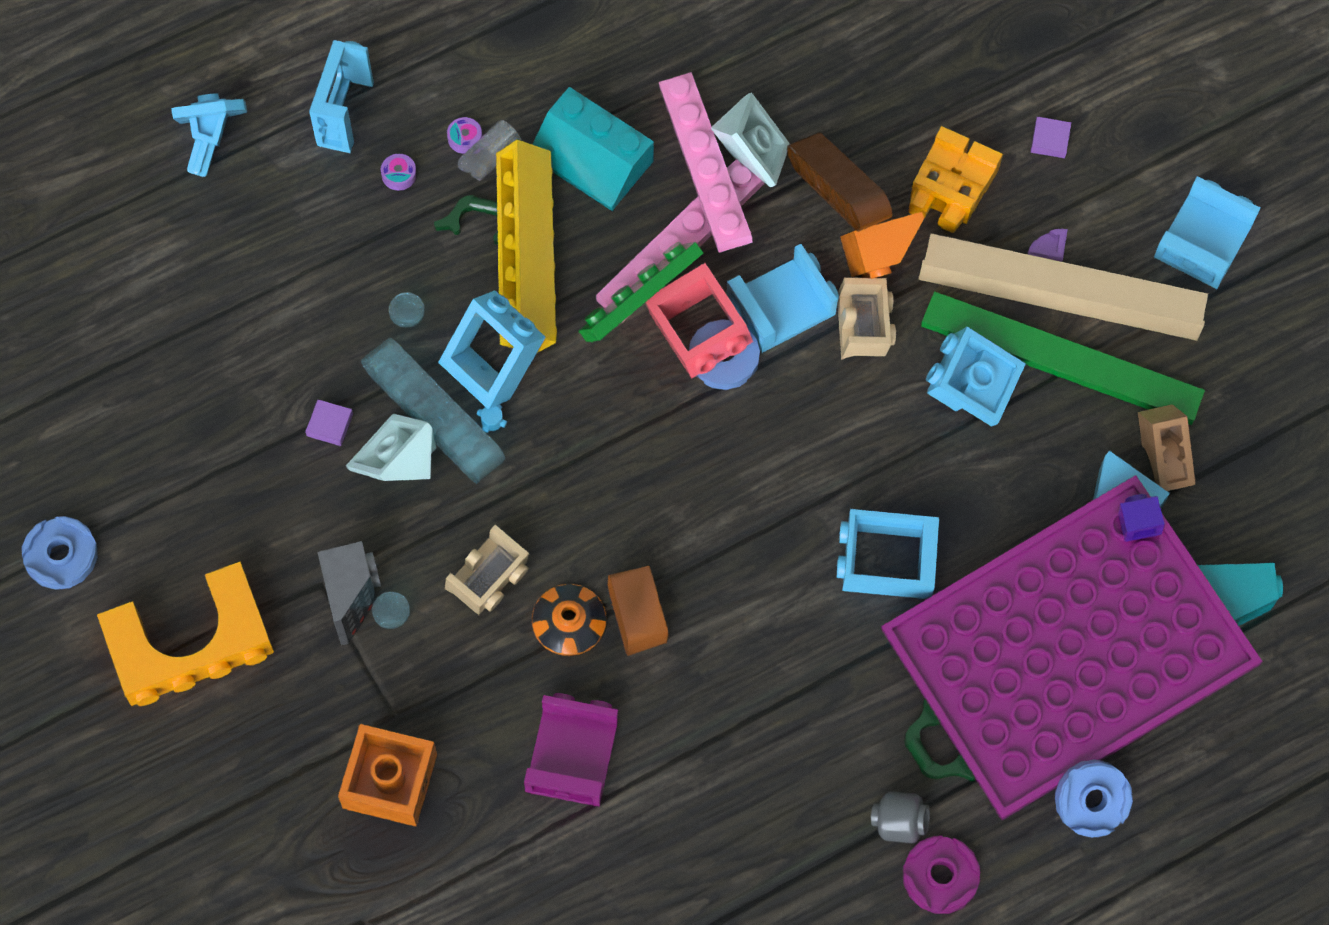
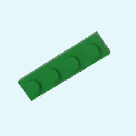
(629, 298)

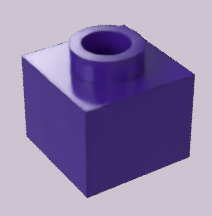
(1140, 517)

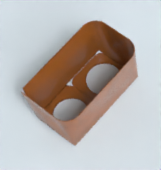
(637, 609)

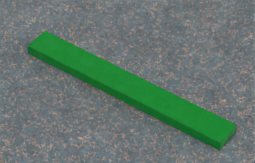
(1065, 357)

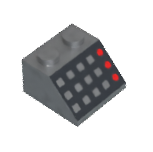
(349, 585)

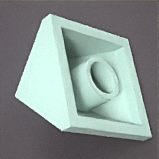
(753, 139)
(397, 451)

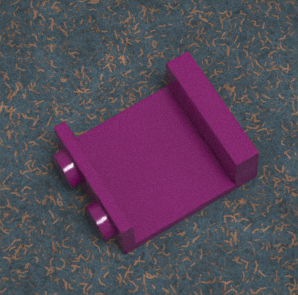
(572, 749)

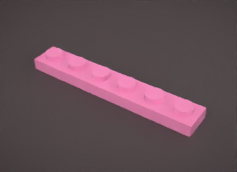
(705, 162)
(685, 228)

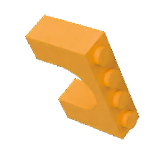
(148, 673)

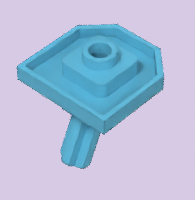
(207, 125)

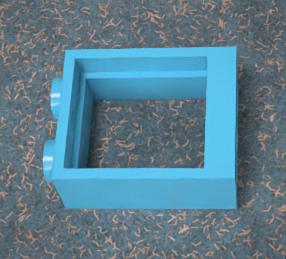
(472, 370)
(892, 524)

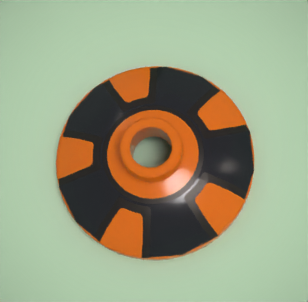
(570, 636)

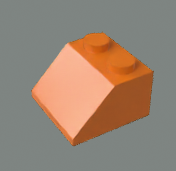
(880, 246)

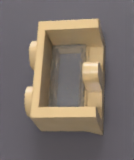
(865, 317)
(488, 572)

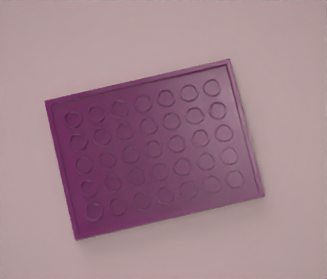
(1068, 649)

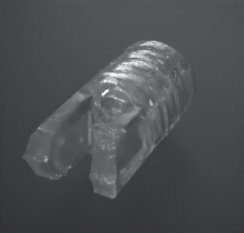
(482, 155)

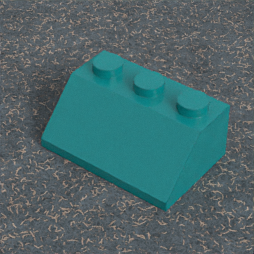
(594, 148)

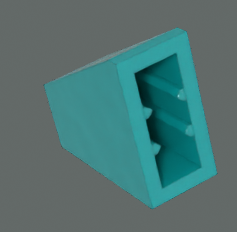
(1245, 588)

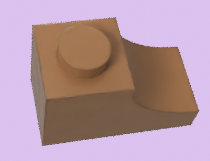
(1168, 446)

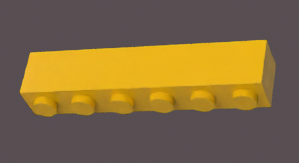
(526, 235)

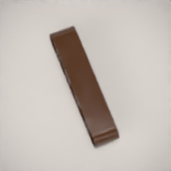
(839, 181)

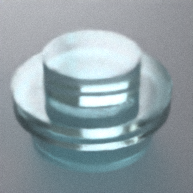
(406, 309)
(390, 610)

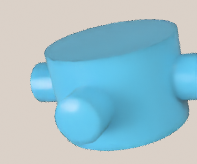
(491, 418)

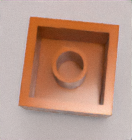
(387, 775)

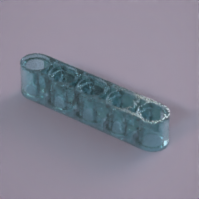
(426, 401)

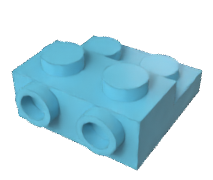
(974, 376)

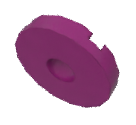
(935, 896)

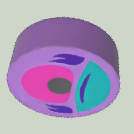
(463, 134)
(398, 172)

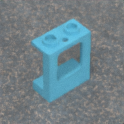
(332, 119)

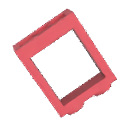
(684, 294)

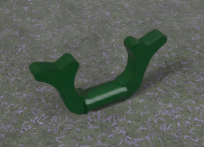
(464, 205)
(921, 756)

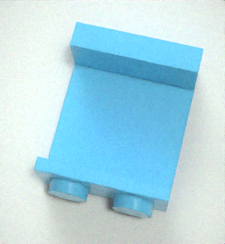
(1207, 232)
(784, 300)

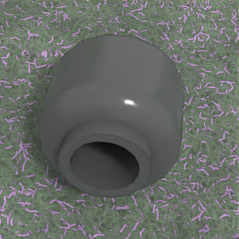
(901, 817)

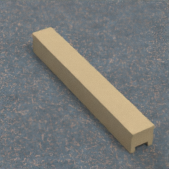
(1064, 287)

